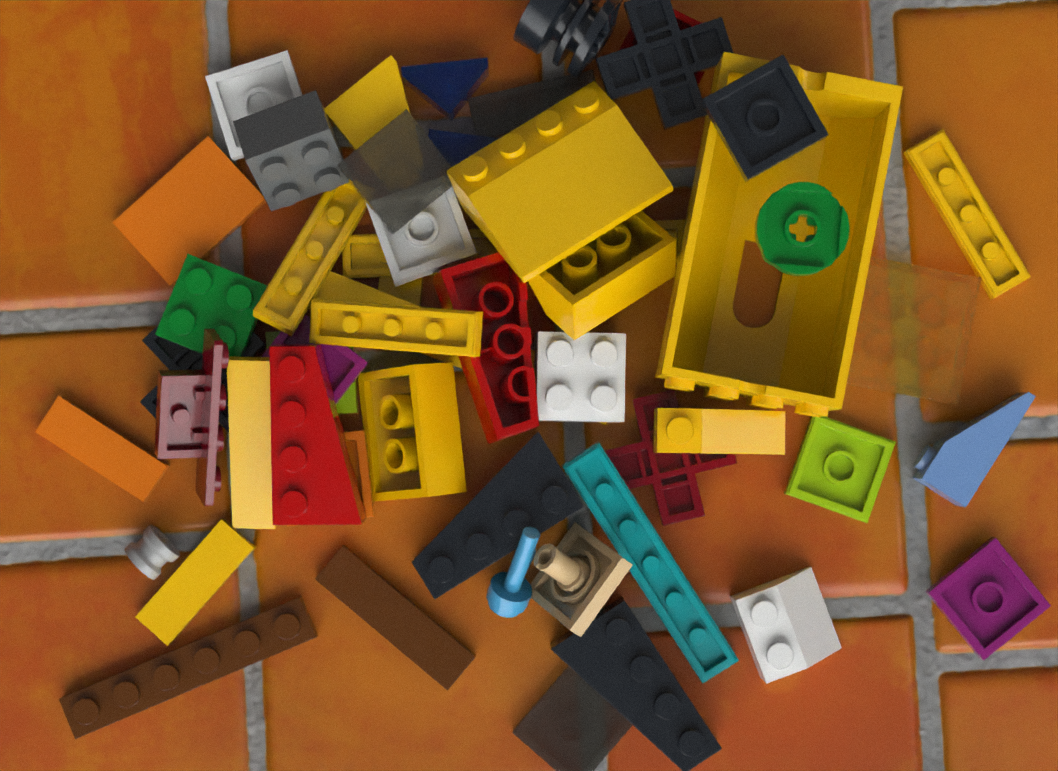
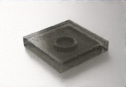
(397, 171)
(572, 725)

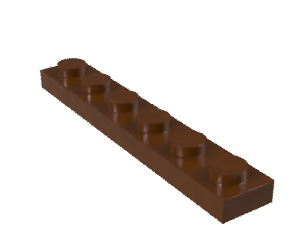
(188, 667)

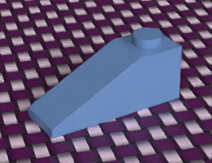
(965, 456)

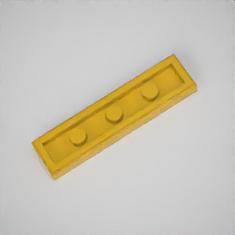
(966, 214)
(310, 258)
(396, 327)
(250, 442)

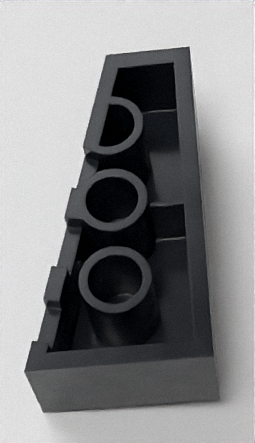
(521, 495)
(633, 677)

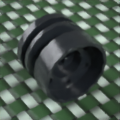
(573, 24)

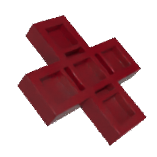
(669, 473)

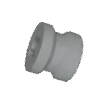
(152, 552)

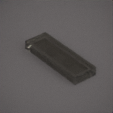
(507, 109)

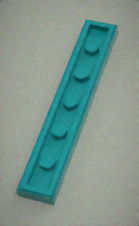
(651, 562)

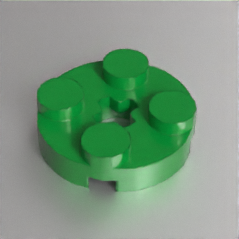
(821, 211)

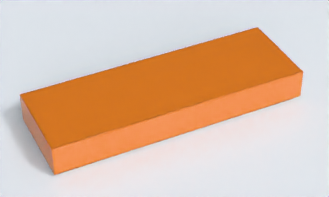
(102, 448)

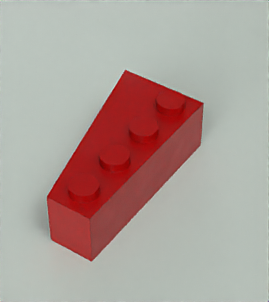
(503, 374)
(308, 446)

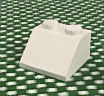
(786, 624)

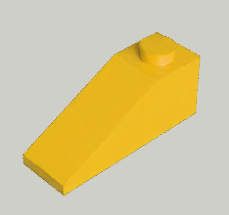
(719, 431)

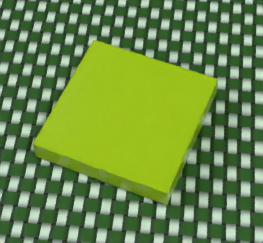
(840, 467)

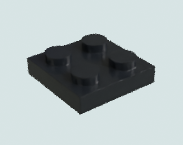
(764, 118)

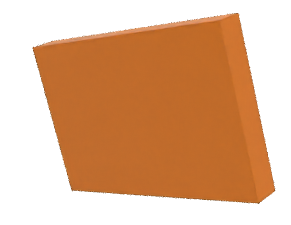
(190, 210)

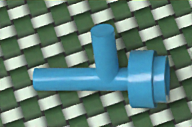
(510, 591)

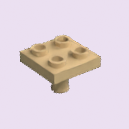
(576, 578)

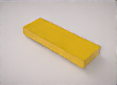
(195, 582)

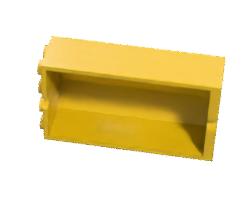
(810, 340)

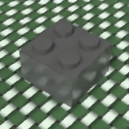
(291, 150)

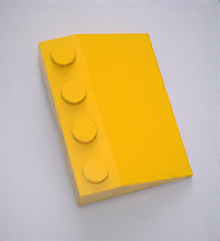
(558, 181)

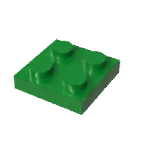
(211, 299)

